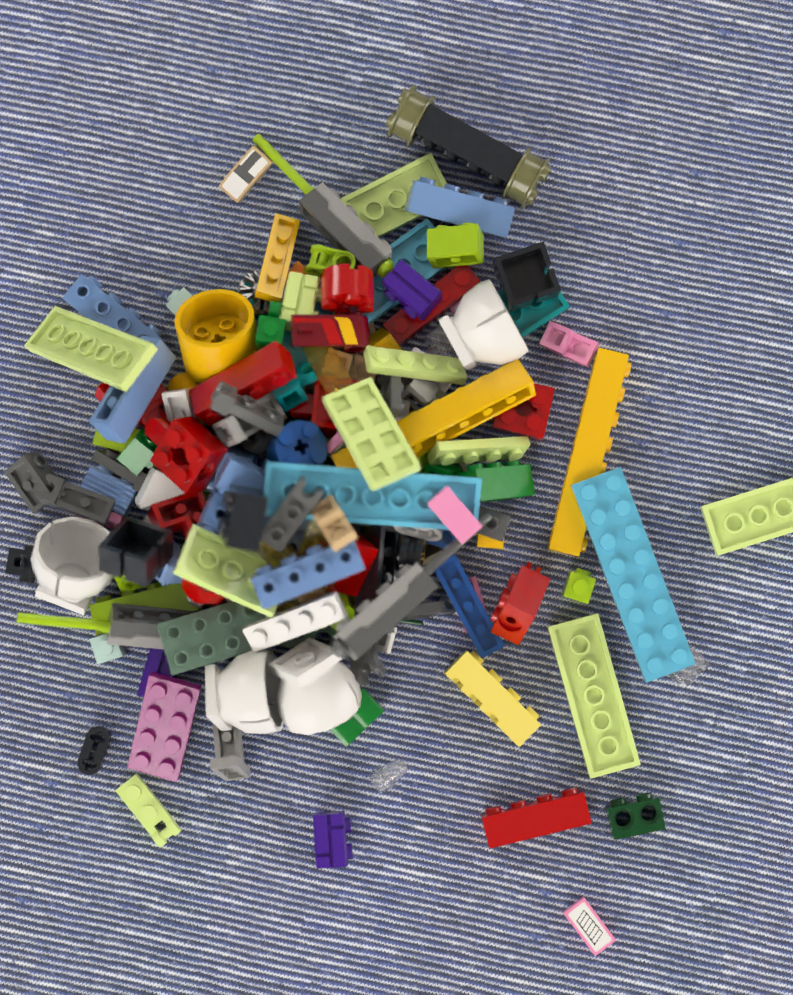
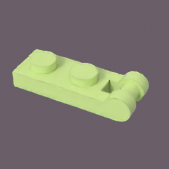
(148, 809)

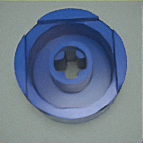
(302, 435)

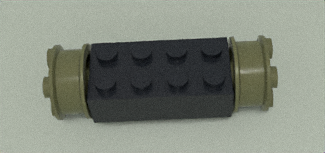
(420, 118)

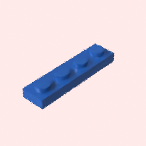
(468, 606)

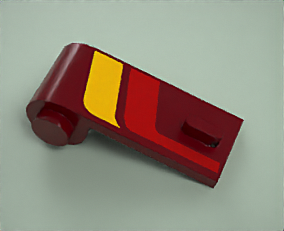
(331, 331)

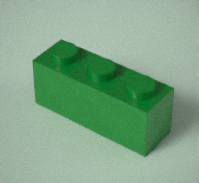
(501, 482)

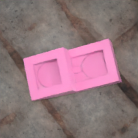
(569, 344)

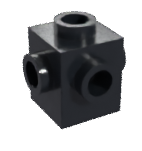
(24, 569)

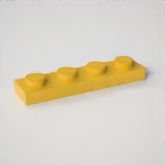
(277, 258)

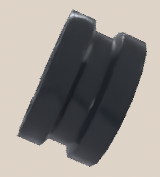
(411, 552)

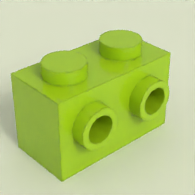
(455, 245)

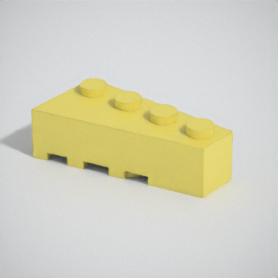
(492, 697)

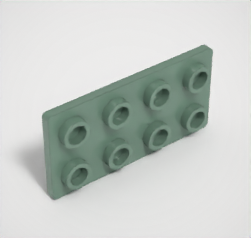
(206, 636)

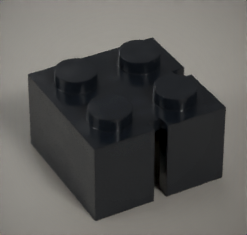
(523, 277)
(243, 517)
(135, 551)

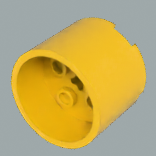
(214, 332)

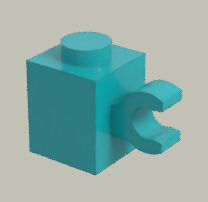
(293, 393)

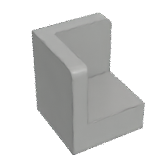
(421, 390)

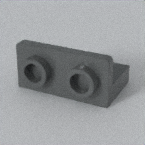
(29, 478)

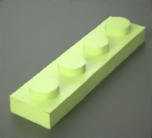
(414, 365)
(478, 450)

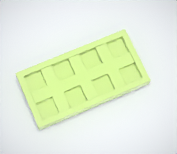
(371, 434)

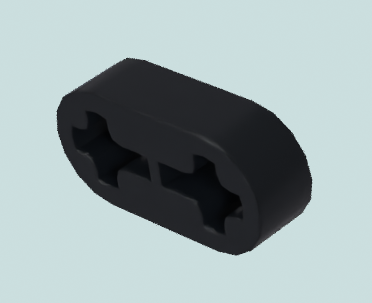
(88, 748)

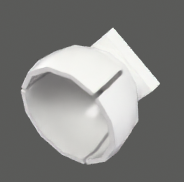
(483, 329)
(68, 563)
(314, 688)
(242, 694)

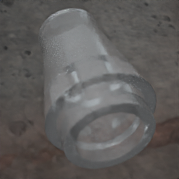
(387, 775)

